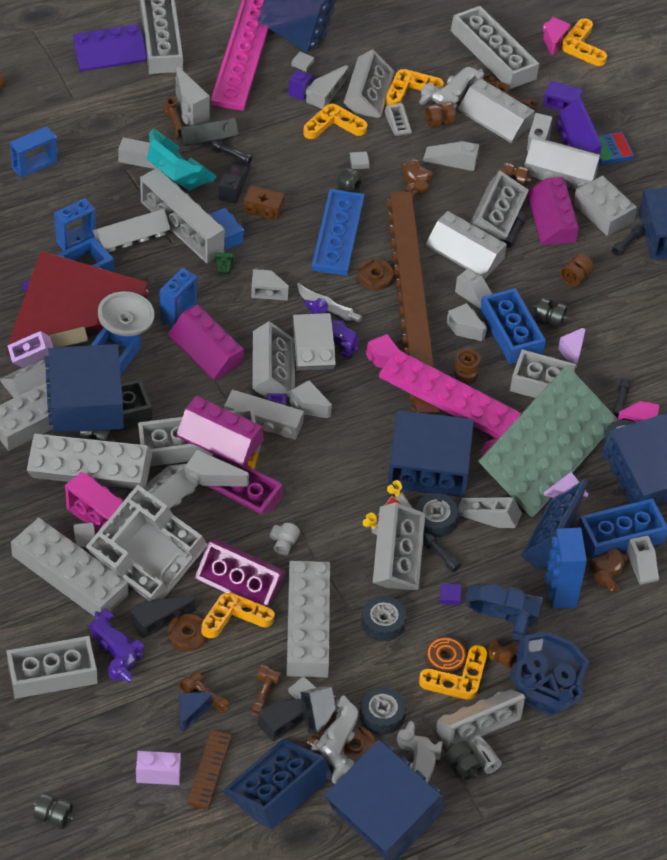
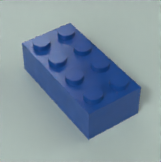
(511, 324)
(618, 525)
(565, 568)

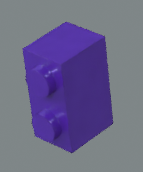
(560, 95)

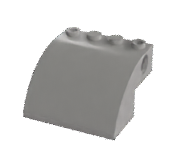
(147, 545)

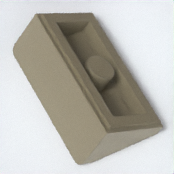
(68, 337)

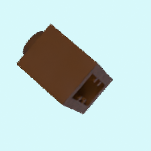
(264, 202)

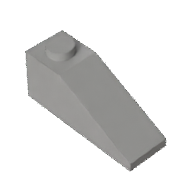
(326, 87)
(456, 154)
(214, 472)
(491, 511)

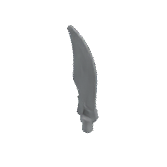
(339, 310)

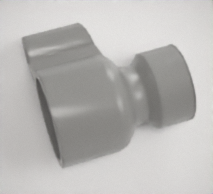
(286, 536)

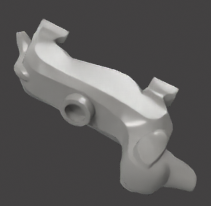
(453, 90)
(336, 736)
(422, 748)

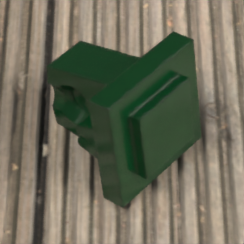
(223, 262)

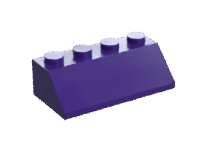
(109, 47)
(577, 128)

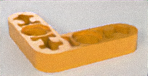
(574, 45)
(409, 82)
(355, 125)
(234, 608)
(460, 682)

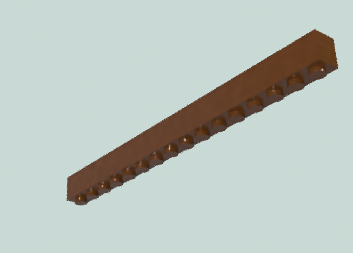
(410, 286)

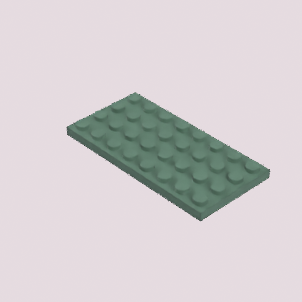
(548, 440)

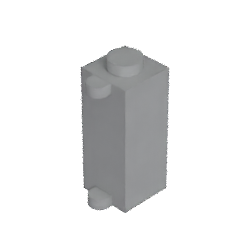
(134, 153)

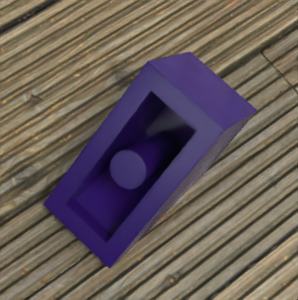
(299, 83)

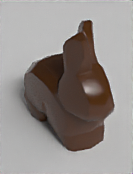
(416, 177)
(607, 567)
(505, 654)

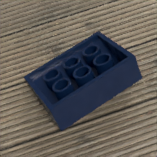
(558, 514)
(279, 782)

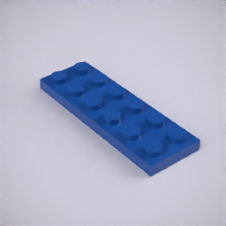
(338, 232)

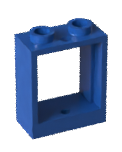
(28, 143)
(70, 213)
(92, 247)
(178, 296)
(132, 345)

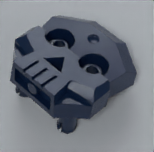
(509, 604)
(553, 657)

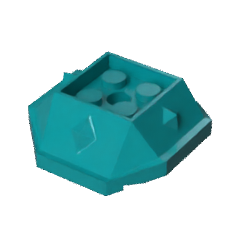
(165, 156)

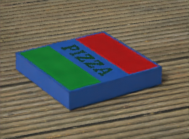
(614, 149)

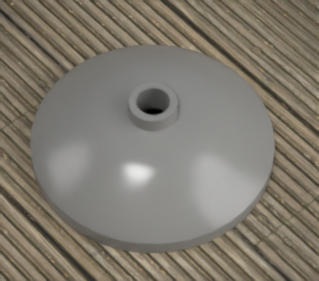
(126, 313)

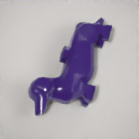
(341, 334)
(117, 645)

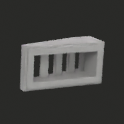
(397, 109)

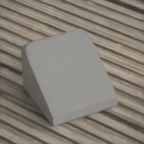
(83, 534)

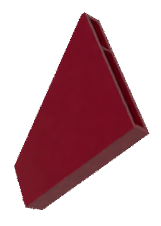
(67, 296)

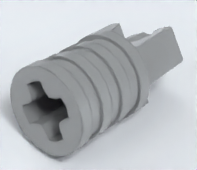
(484, 750)

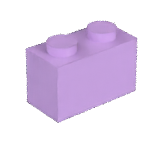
(30, 349)
(158, 767)

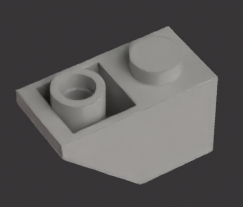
(466, 323)
(643, 559)

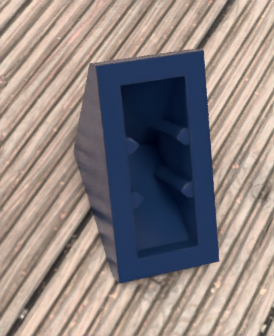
(192, 707)

